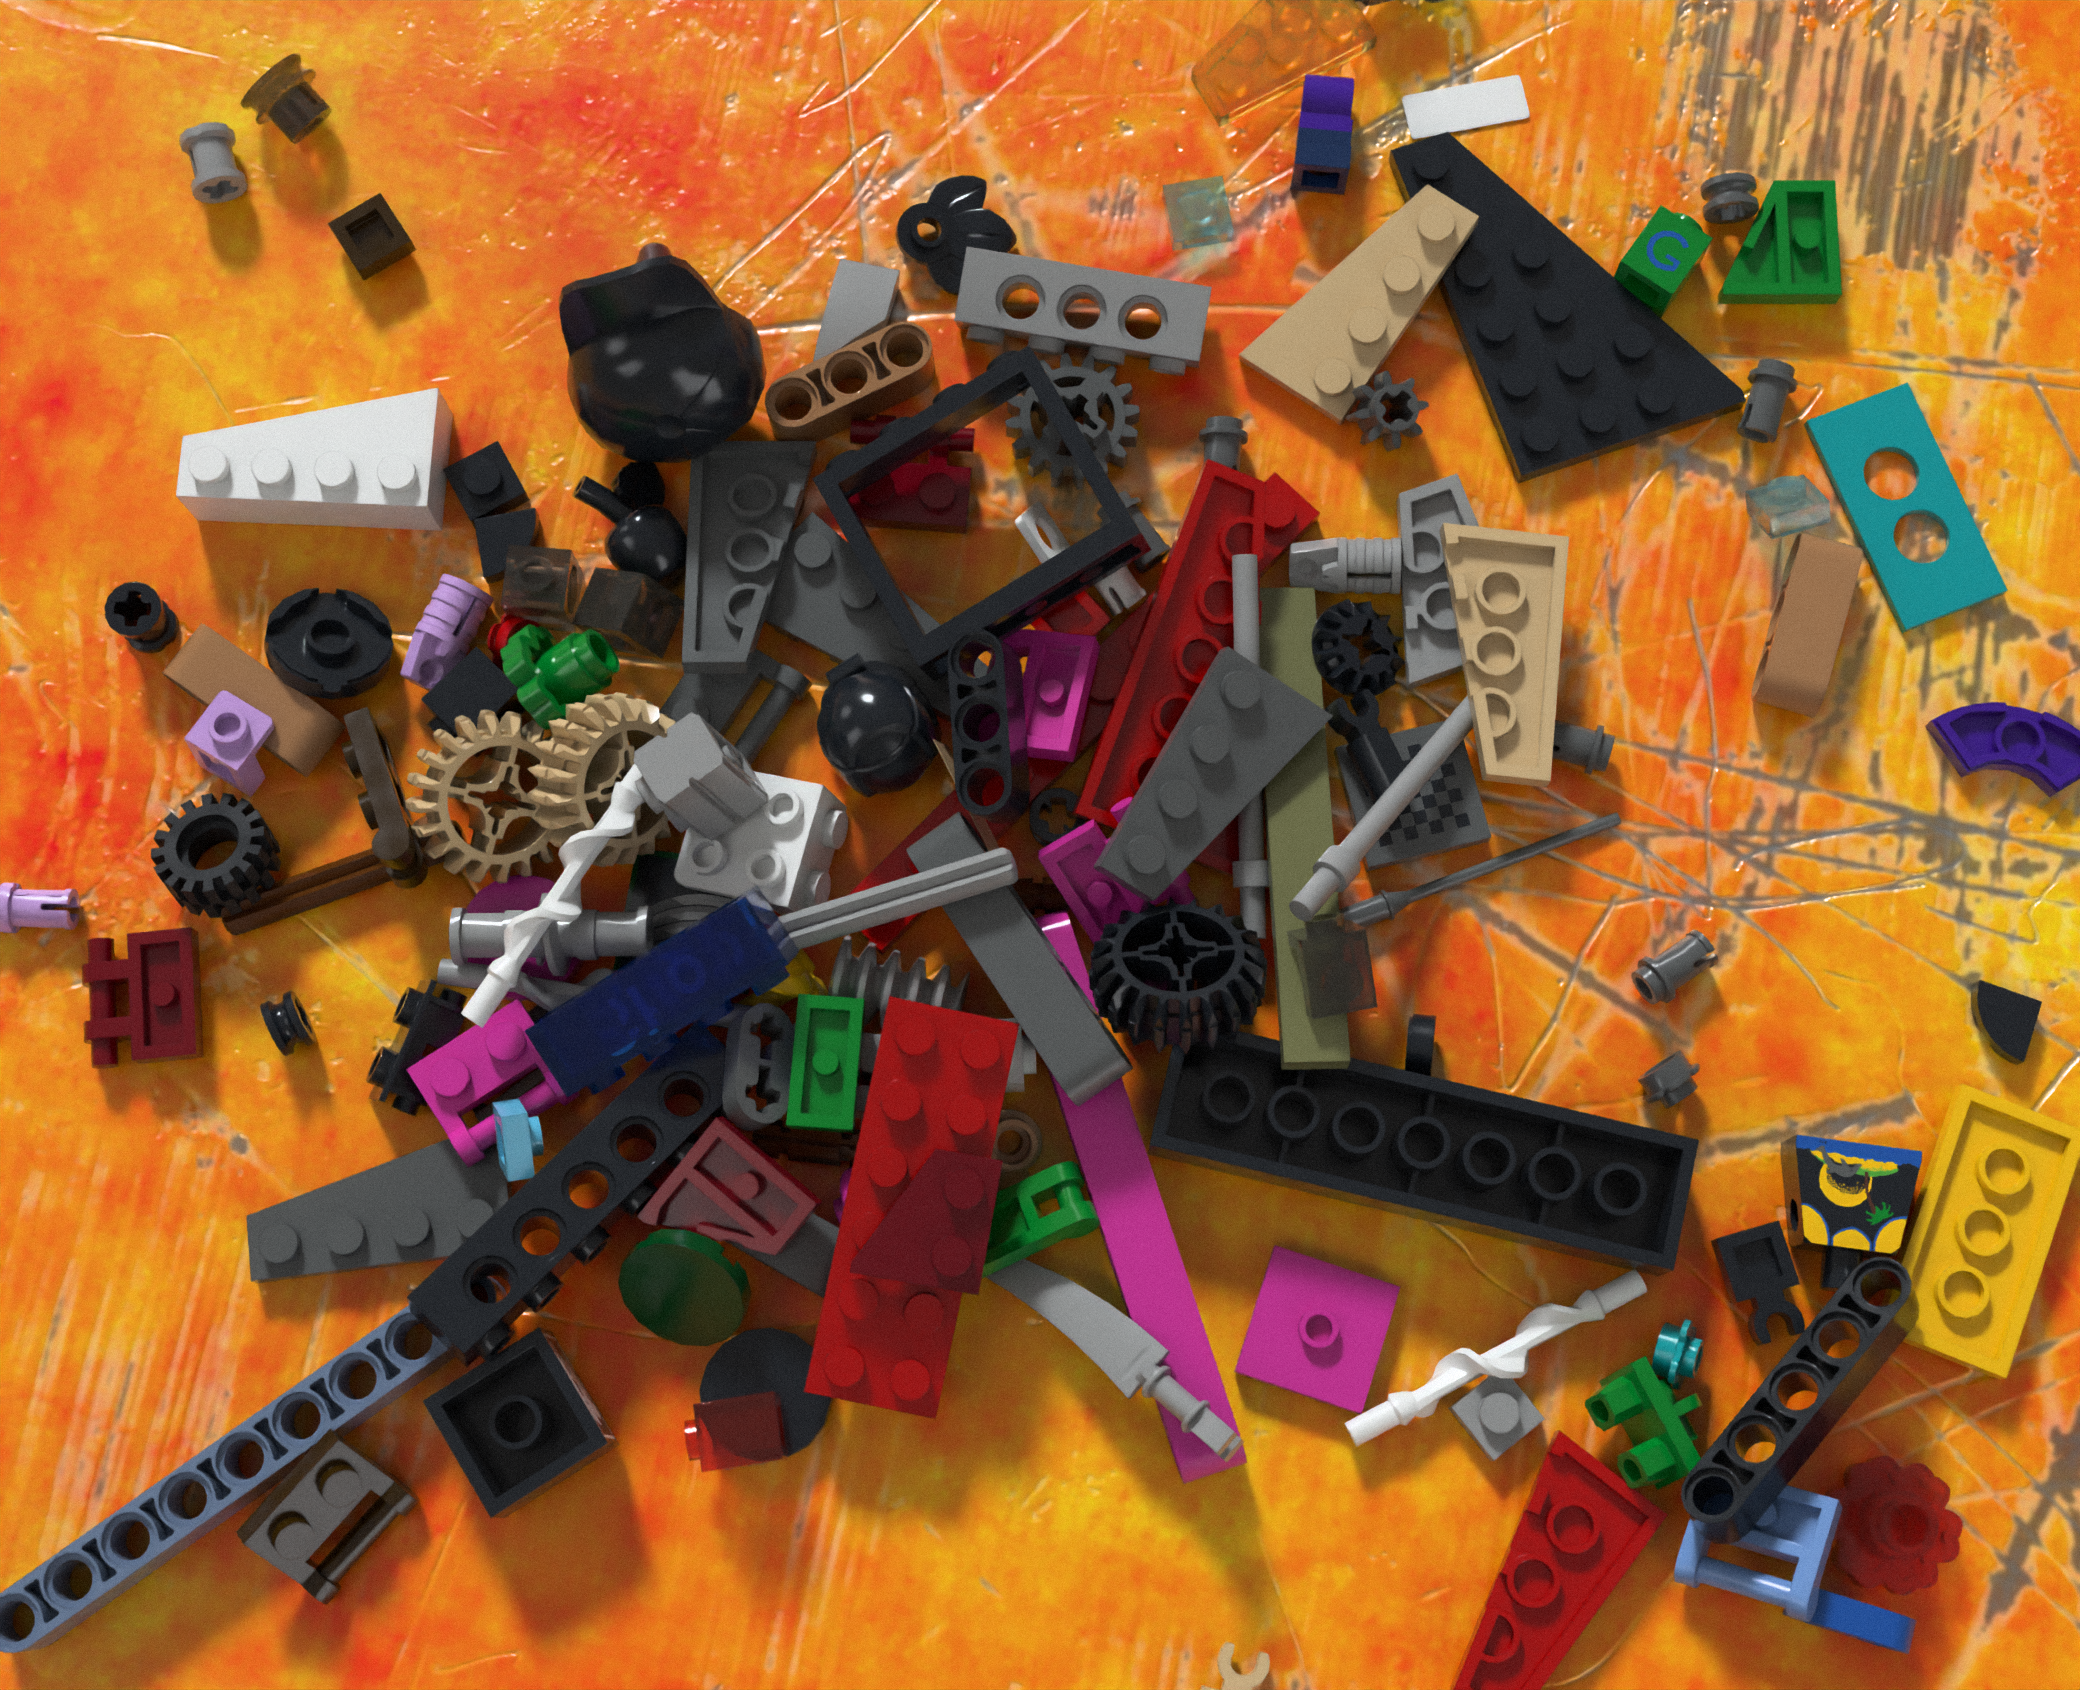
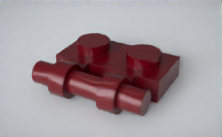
(917, 494)
(162, 998)

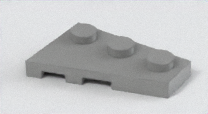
(1427, 608)

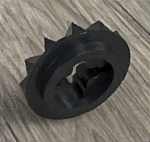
(1339, 660)

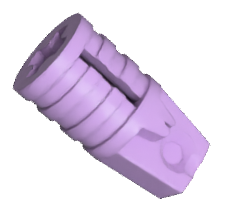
(445, 631)

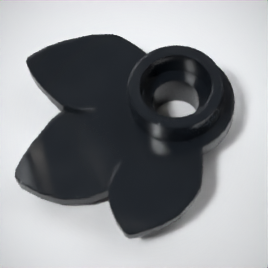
(960, 223)

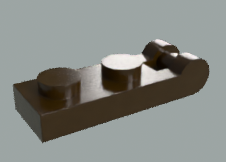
(384, 800)

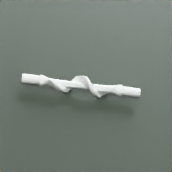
(560, 904)
(1503, 1361)

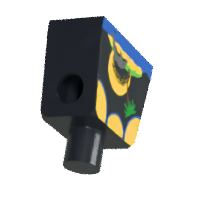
(1846, 1200)

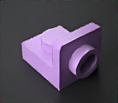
(228, 739)

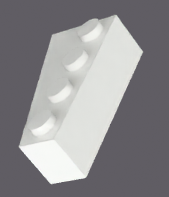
(326, 467)

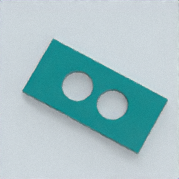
(1913, 590)

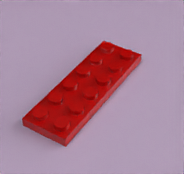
(931, 1087)

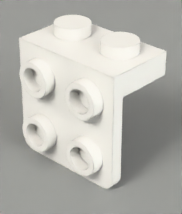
(778, 847)

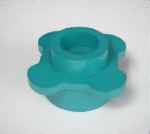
(1678, 1353)

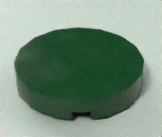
(684, 1288)

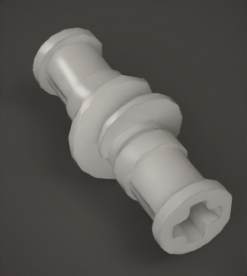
(585, 938)

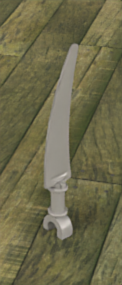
(1116, 1346)

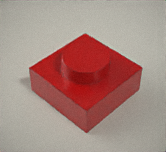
(1077, 616)

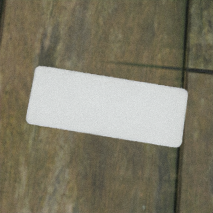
(1465, 107)

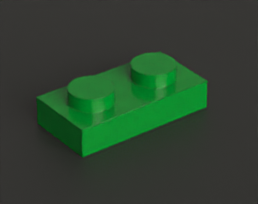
(826, 1063)

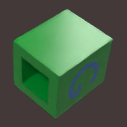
(1663, 259)

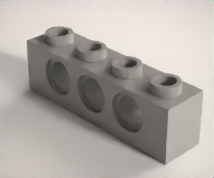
(994, 275)

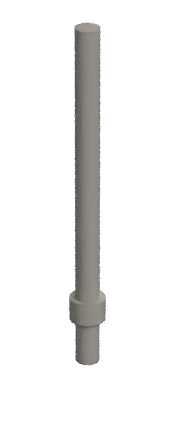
(1341, 862)
(1251, 870)

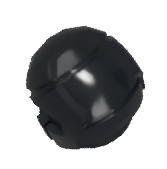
(876, 726)

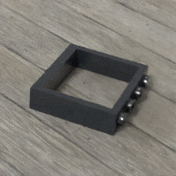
(1033, 592)

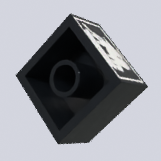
(520, 1423)

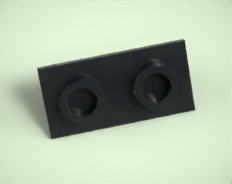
(422, 1021)

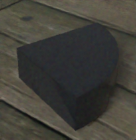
(499, 532)
(2005, 1019)

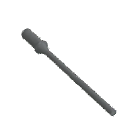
(1388, 904)

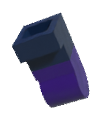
(1324, 135)

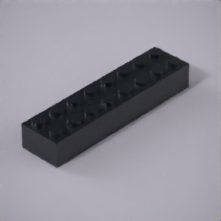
(1430, 1151)

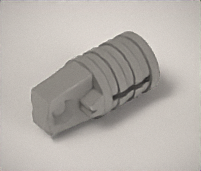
(1347, 565)

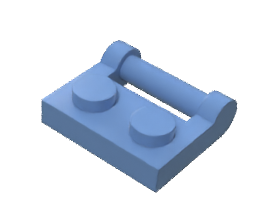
(1793, 1529)

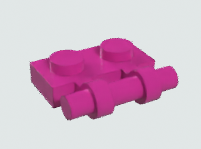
(1088, 892)

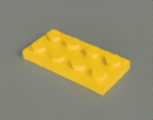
(1985, 1227)

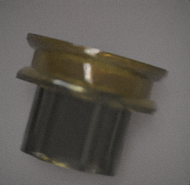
(287, 99)

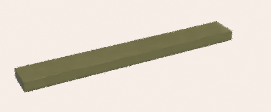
(1297, 830)

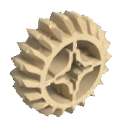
(584, 763)
(486, 820)

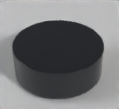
(1420, 1044)

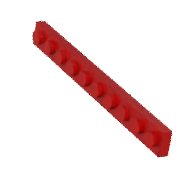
(1286, 521)

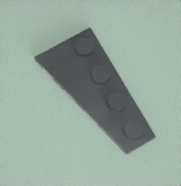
(737, 537)
(836, 610)
(380, 1217)

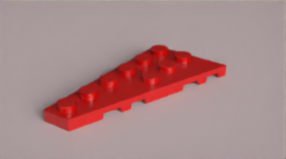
(1177, 644)

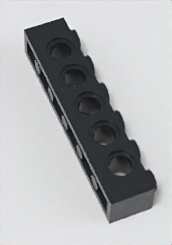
(479, 1328)

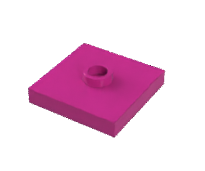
(1317, 1329)

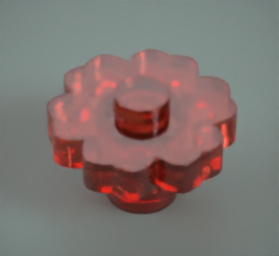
(1893, 1526)

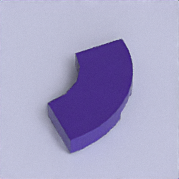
(2012, 740)

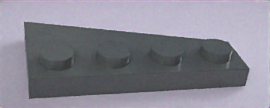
(1213, 764)

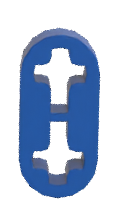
(1863, 1622)

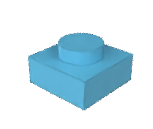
(517, 1139)

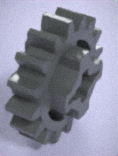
(1084, 396)

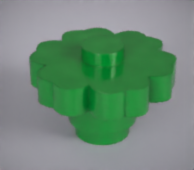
(555, 672)

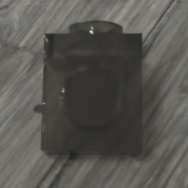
(1334, 965)

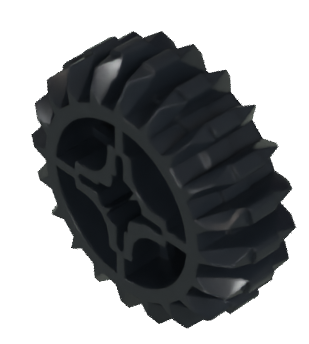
(1178, 974)

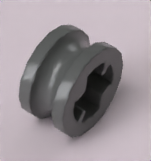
(1729, 198)

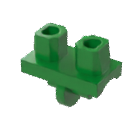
(1652, 1421)

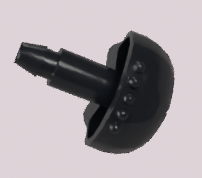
(658, 360)

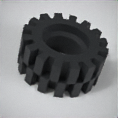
(201, 830)

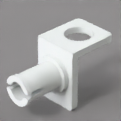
(1117, 590)

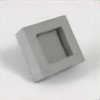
(1496, 1415)

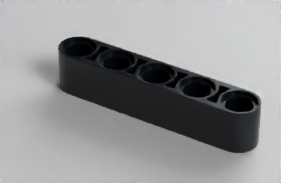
(1802, 1368)

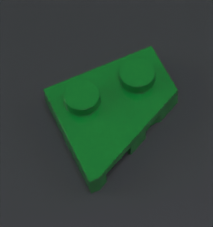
(1789, 249)

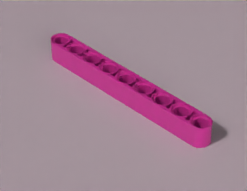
(1141, 1238)

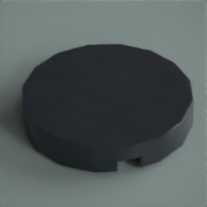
(328, 643)
(765, 1363)

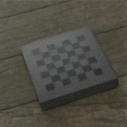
(1437, 820)

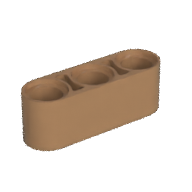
(864, 359)
(1807, 624)
(214, 664)

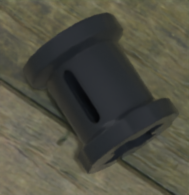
(152, 630)

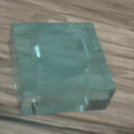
(1197, 213)
(1787, 506)

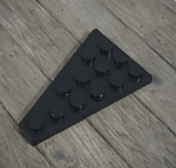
(1550, 334)

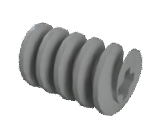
(876, 982)

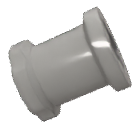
(213, 162)

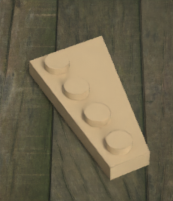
(1363, 306)
(1509, 634)

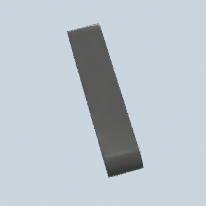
(1027, 971)

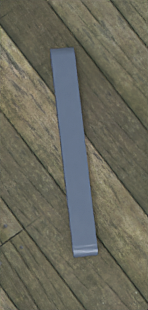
(227, 1488)

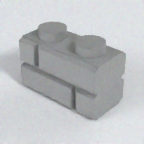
(697, 778)

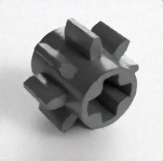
(1403, 411)

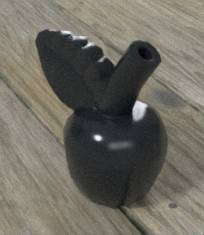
(645, 532)

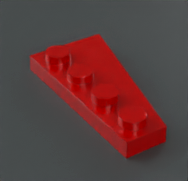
(1558, 1570)

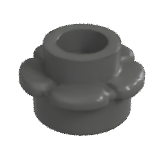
(1669, 1080)

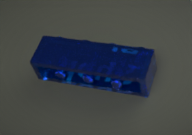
(663, 992)

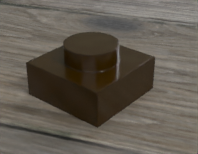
(372, 236)

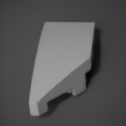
(856, 305)

